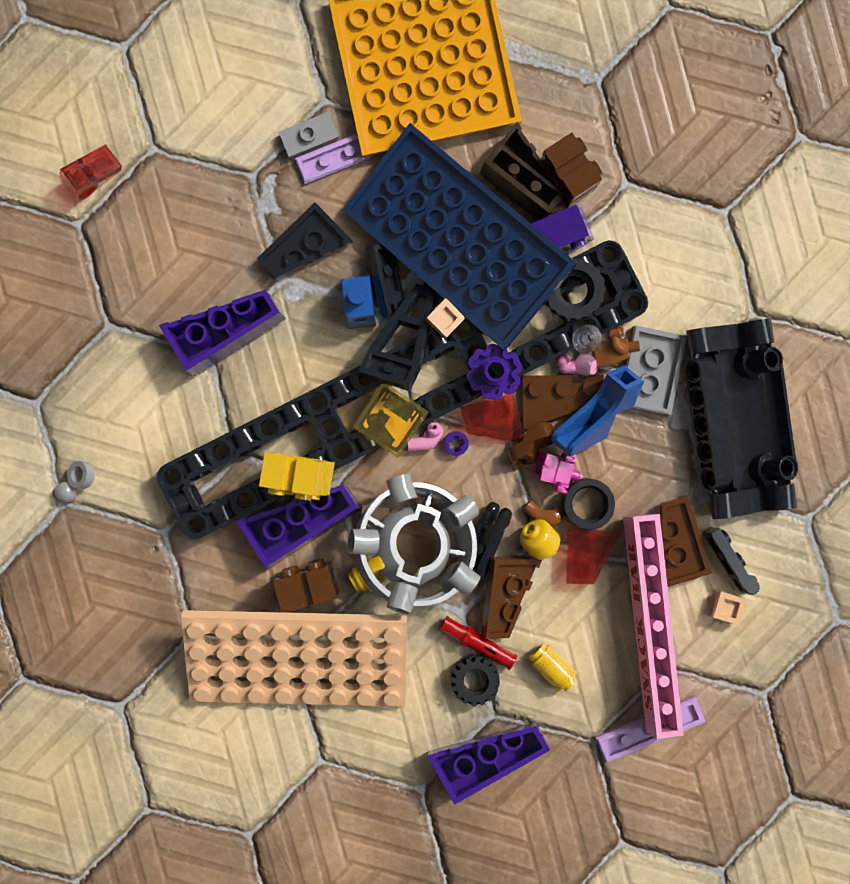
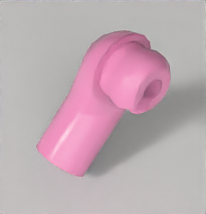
(567, 366)
(428, 440)

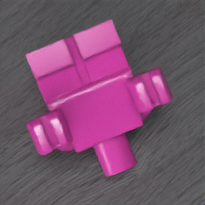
(556, 470)

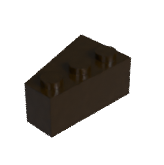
(522, 174)

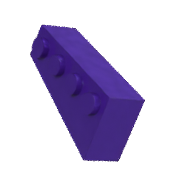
(566, 228)

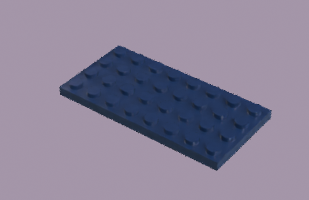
(459, 237)

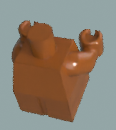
(615, 349)

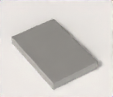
(658, 366)

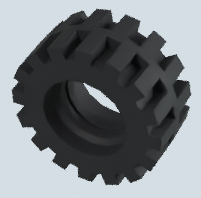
(479, 696)

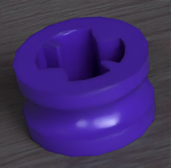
(449, 438)

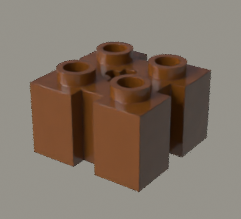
(572, 168)
(306, 586)

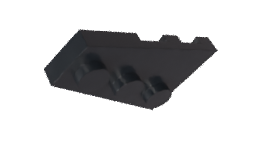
(304, 242)

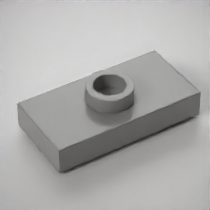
(309, 135)

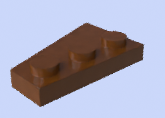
(555, 396)
(682, 542)
(504, 592)

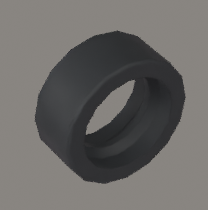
(606, 514)

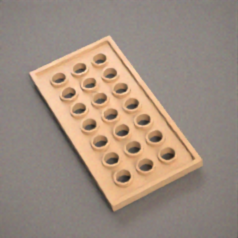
(308, 627)

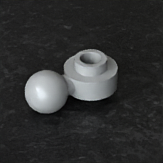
(79, 475)

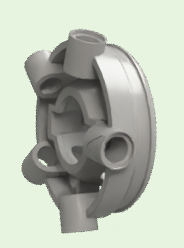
(382, 542)

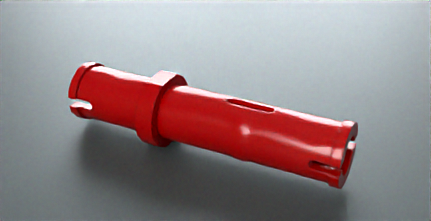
(468, 637)

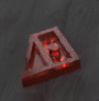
(494, 419)
(587, 553)

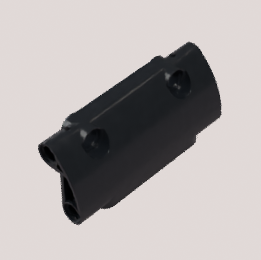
(741, 419)

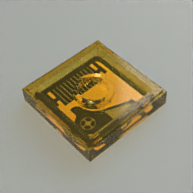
(390, 419)

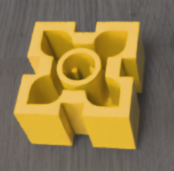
(297, 475)

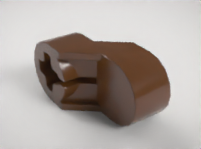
(533, 441)

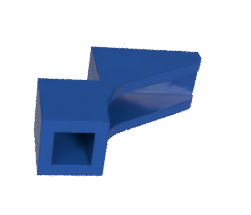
(595, 418)

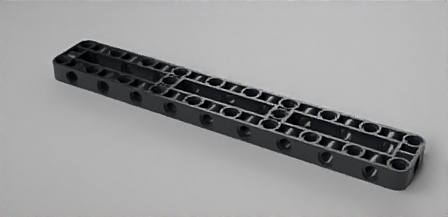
(185, 498)

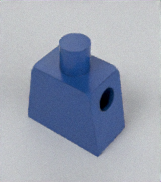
(358, 301)

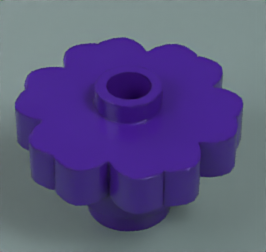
(508, 369)

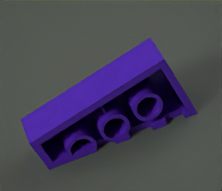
(220, 330)
(289, 528)
(485, 759)

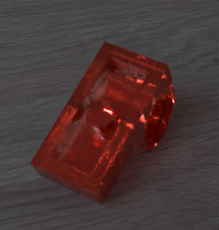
(85, 173)

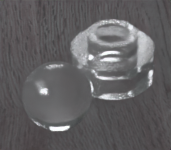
(586, 363)

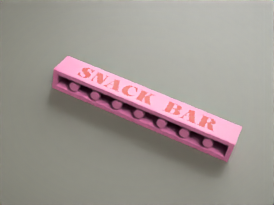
(653, 625)

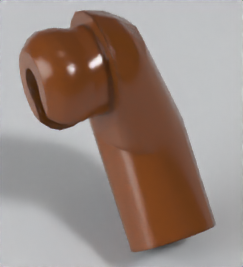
(551, 516)

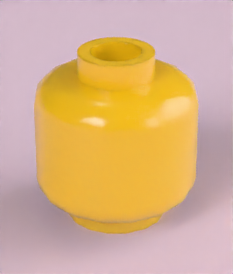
(540, 539)

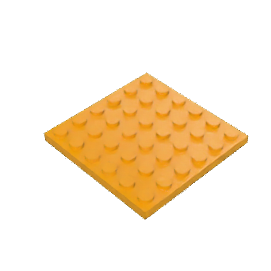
(424, 66)

